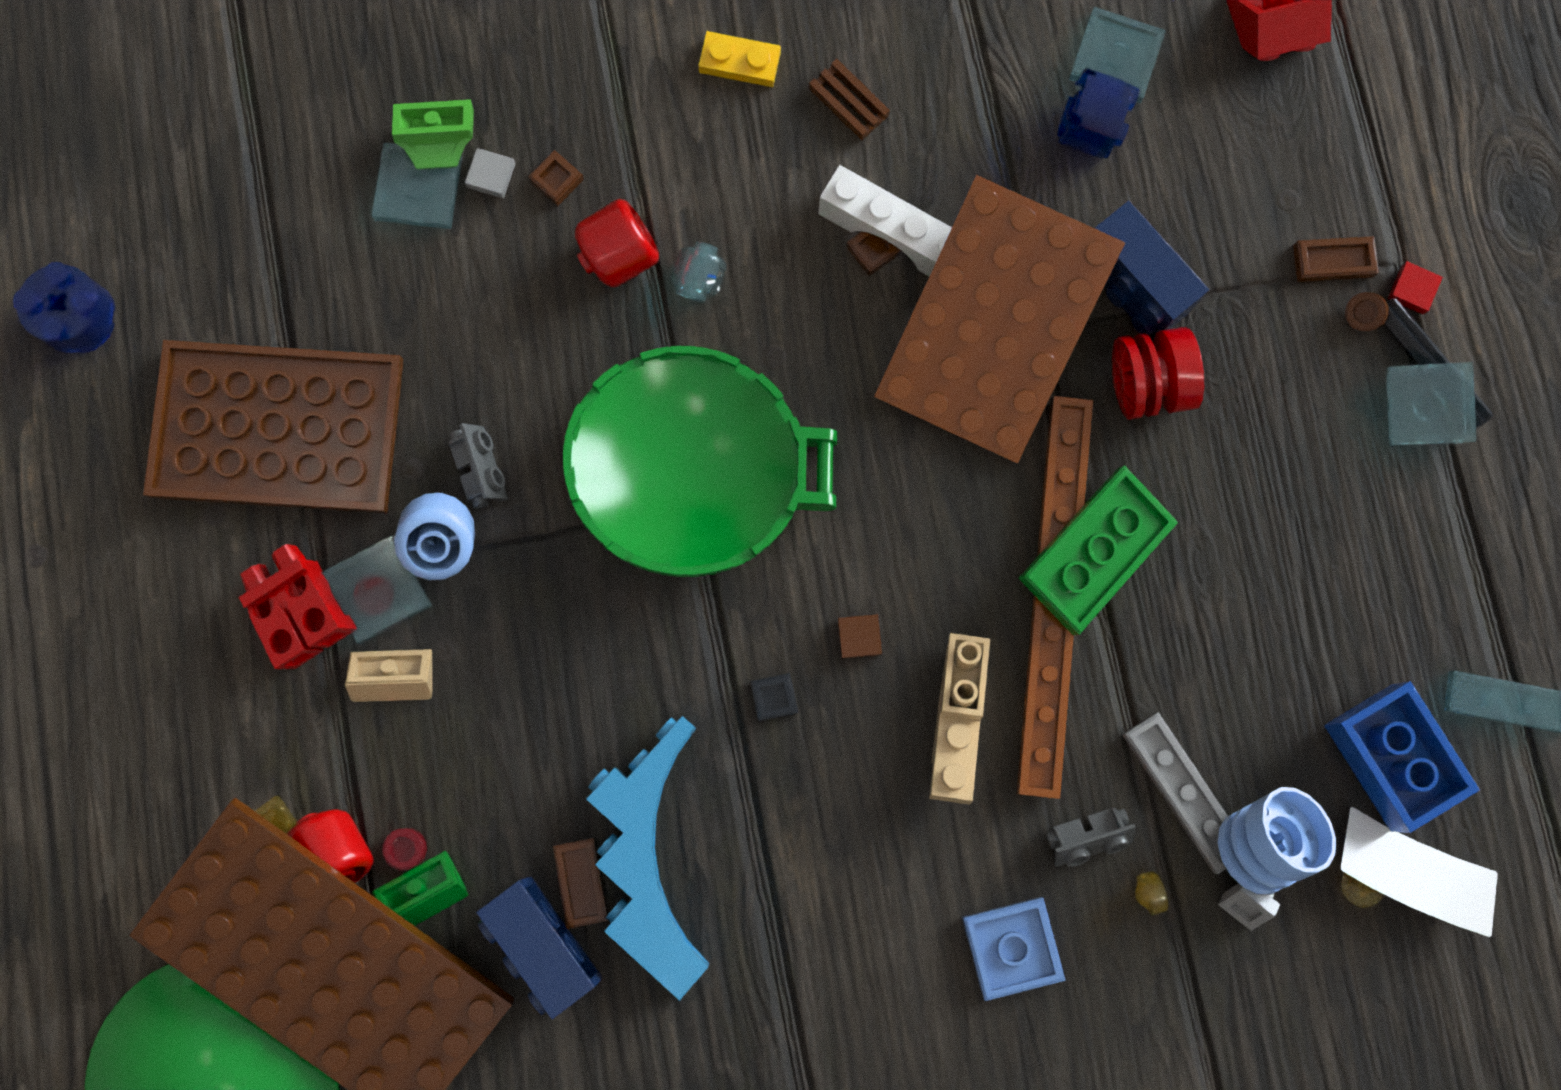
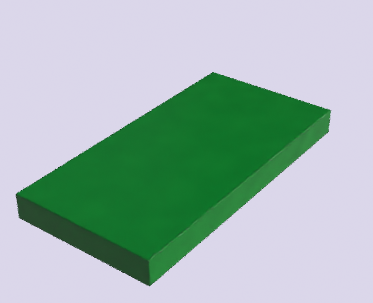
(1098, 550)

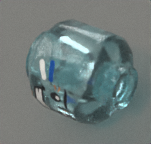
(698, 272)

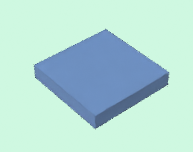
(1013, 949)

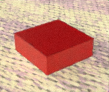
(1415, 287)

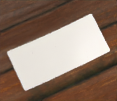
(1419, 875)

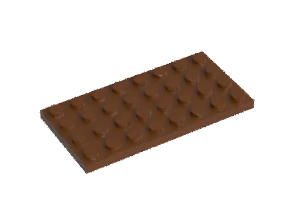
(319, 960)

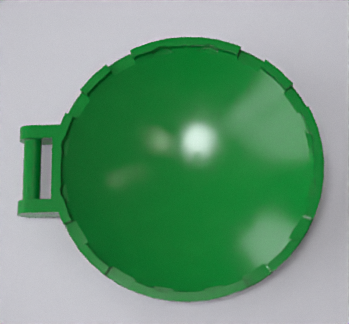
(690, 462)
(185, 1038)

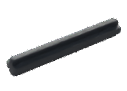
(1424, 349)

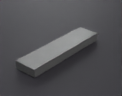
(1179, 785)

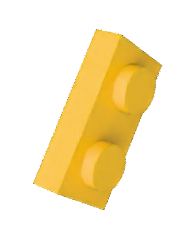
(739, 59)

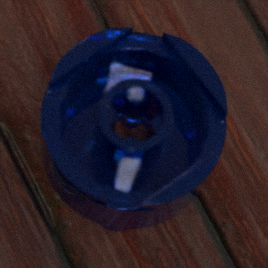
(1097, 113)
(65, 308)

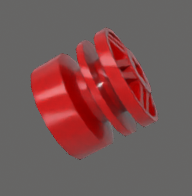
(1158, 373)

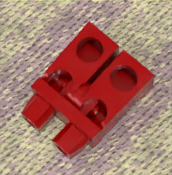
(293, 608)

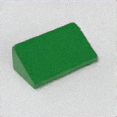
(423, 889)

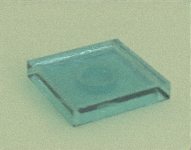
(1119, 49)
(414, 194)
(1431, 404)
(384, 604)

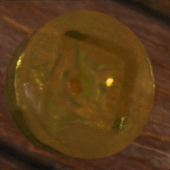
(1151, 893)
(1359, 893)

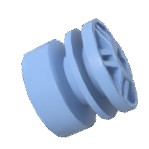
(1276, 841)

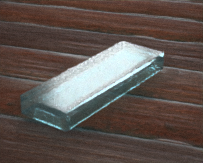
(1503, 701)

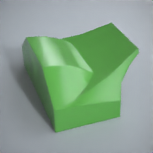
(433, 131)

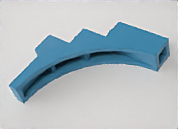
(646, 923)

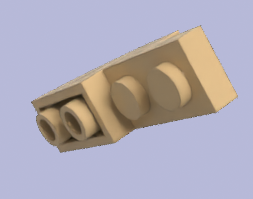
(959, 718)

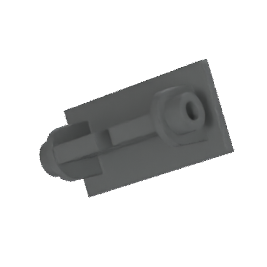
(473, 448)
(1106, 834)

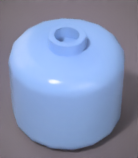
(428, 531)

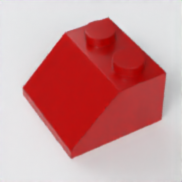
(1281, 26)

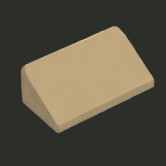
(389, 675)

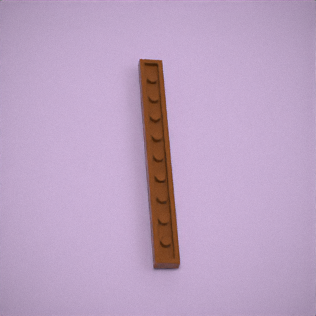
(1049, 640)

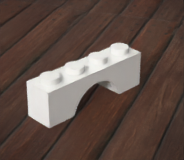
(869, 208)

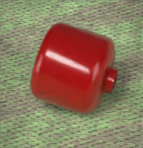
(615, 244)
(336, 841)

